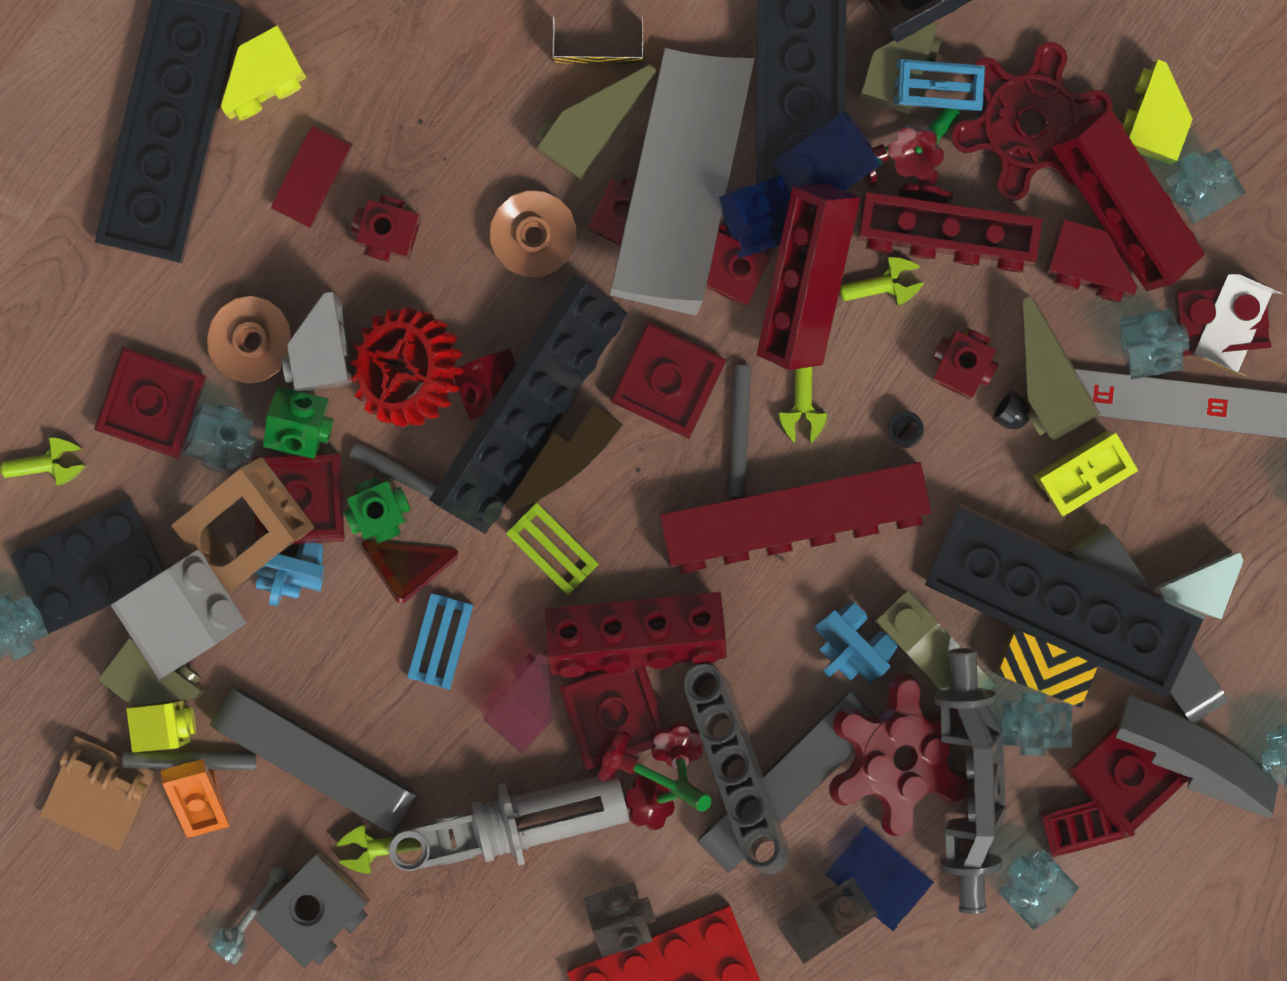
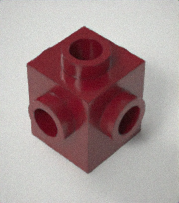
(398, 240)
(950, 372)
(483, 381)

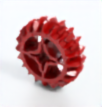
(425, 351)

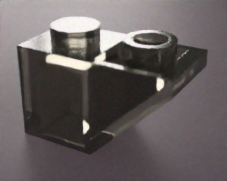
(826, 919)

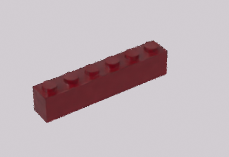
(796, 515)

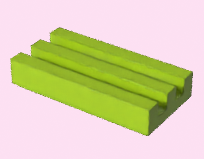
(525, 522)

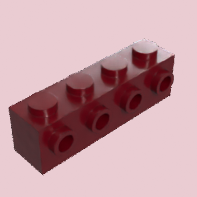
(1128, 200)
(949, 229)
(728, 274)
(808, 276)
(635, 634)

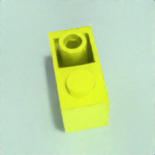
(259, 72)
(1160, 117)
(160, 726)

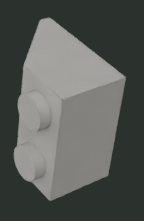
(320, 349)
(178, 614)

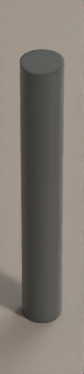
(739, 431)
(393, 469)
(170, 759)

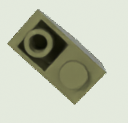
(881, 74)
(138, 685)

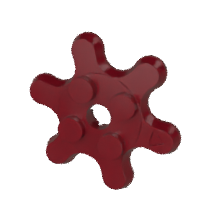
(1007, 99)
(874, 746)

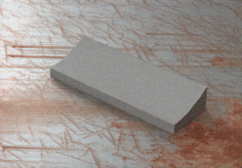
(680, 179)

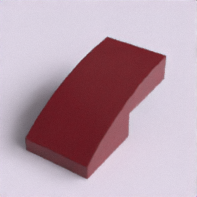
(311, 175)

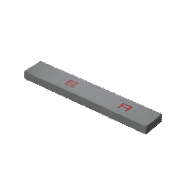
(1187, 404)

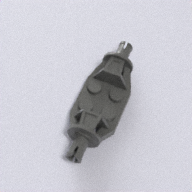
(984, 765)

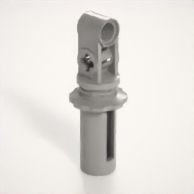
(492, 826)

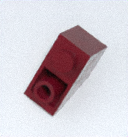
(1089, 259)

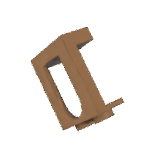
(269, 502)

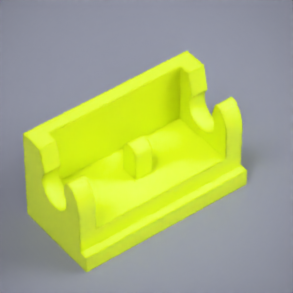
(1085, 472)

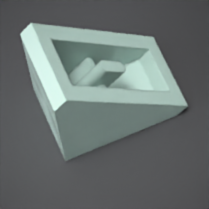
(1206, 587)

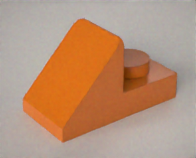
(195, 797)

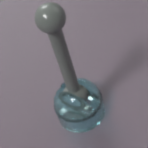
(231, 942)

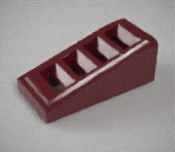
(1052, 835)

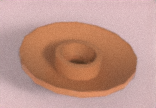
(529, 211)
(230, 336)

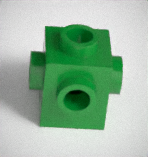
(297, 423)
(394, 505)

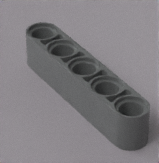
(1195, 689)
(313, 759)
(788, 780)
(751, 783)

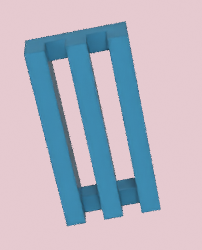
(904, 82)
(430, 677)

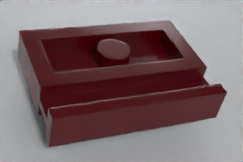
(1198, 309)

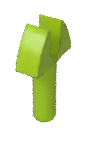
(883, 283)
(803, 404)
(45, 463)
(375, 848)

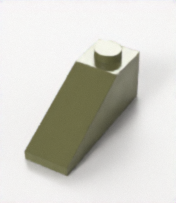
(588, 127)
(1053, 384)
(922, 639)

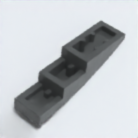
(1207, 760)

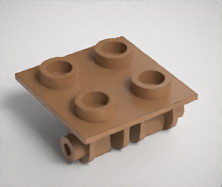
(96, 793)

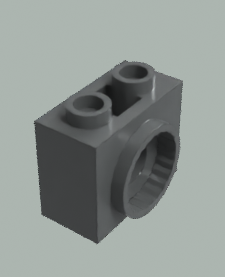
(312, 937)

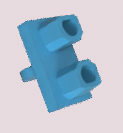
(287, 574)
(849, 650)

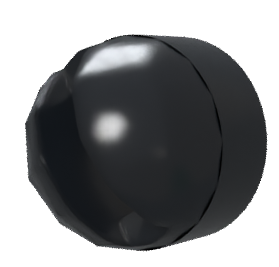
(1012, 411)
(899, 424)

